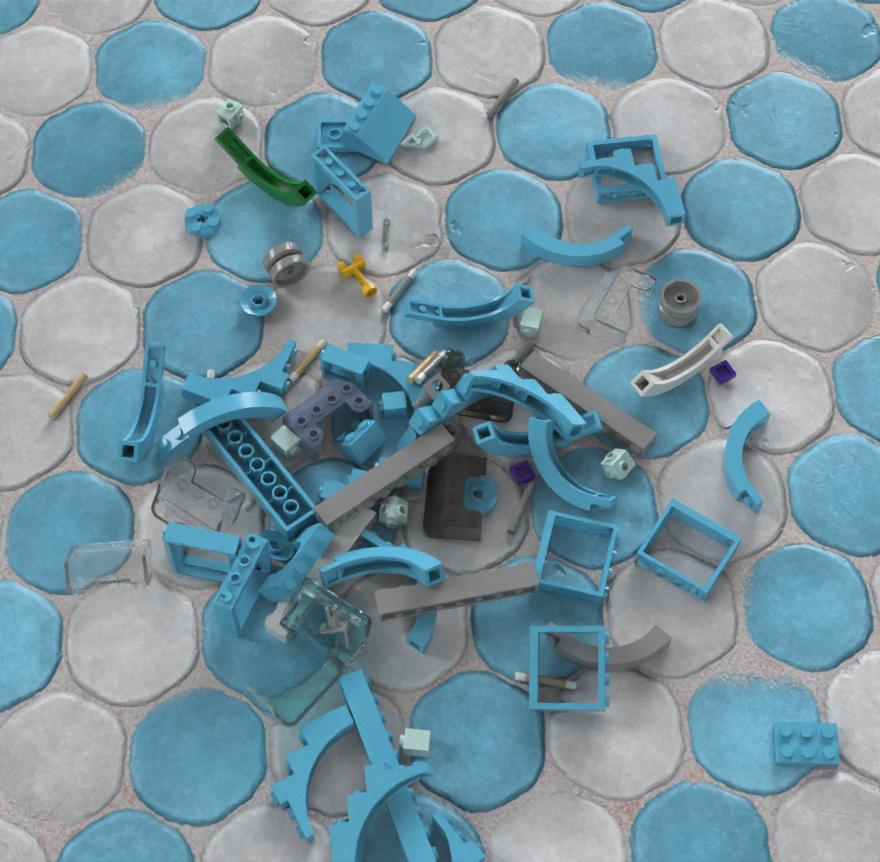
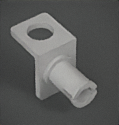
(429, 394)
(334, 625)

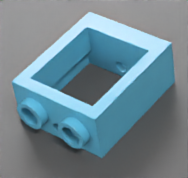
(345, 366)

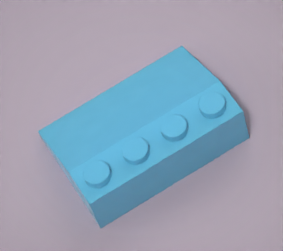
(377, 124)

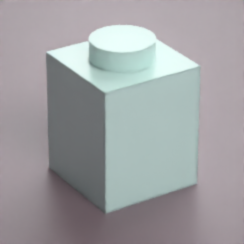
(531, 322)
(286, 442)
(415, 742)

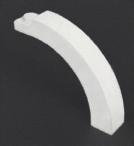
(658, 381)

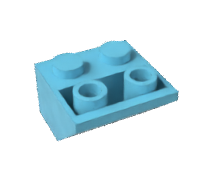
(360, 439)

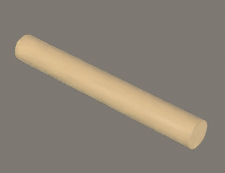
(411, 378)
(67, 396)

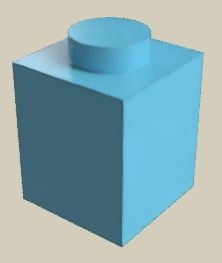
(393, 404)

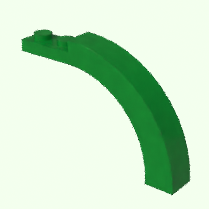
(274, 185)

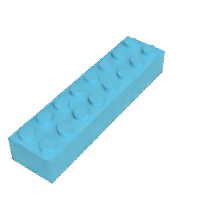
(263, 476)

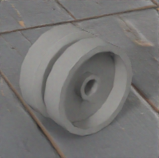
(286, 265)
(679, 302)

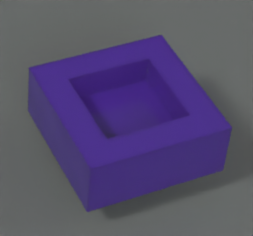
(722, 372)
(522, 472)

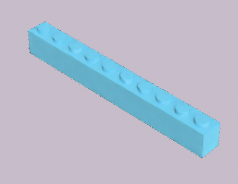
(377, 746)

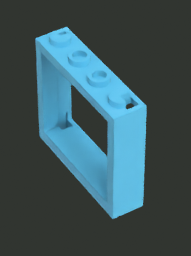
(328, 166)
(622, 191)
(699, 523)
(584, 525)
(183, 535)
(242, 585)
(534, 671)

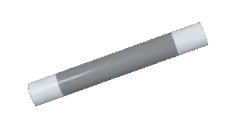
(397, 293)
(431, 366)

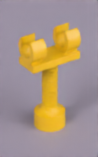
(368, 289)

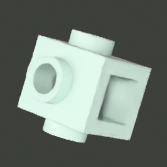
(230, 113)
(617, 464)
(393, 511)

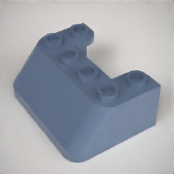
(306, 416)

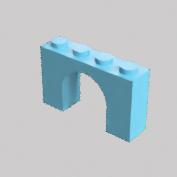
(310, 544)

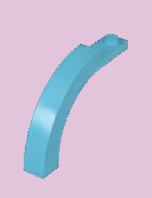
(471, 315)
(219, 411)
(141, 434)
(517, 443)
(425, 624)

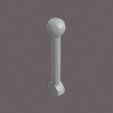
(386, 222)

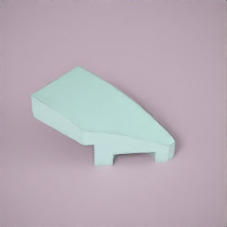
(421, 140)

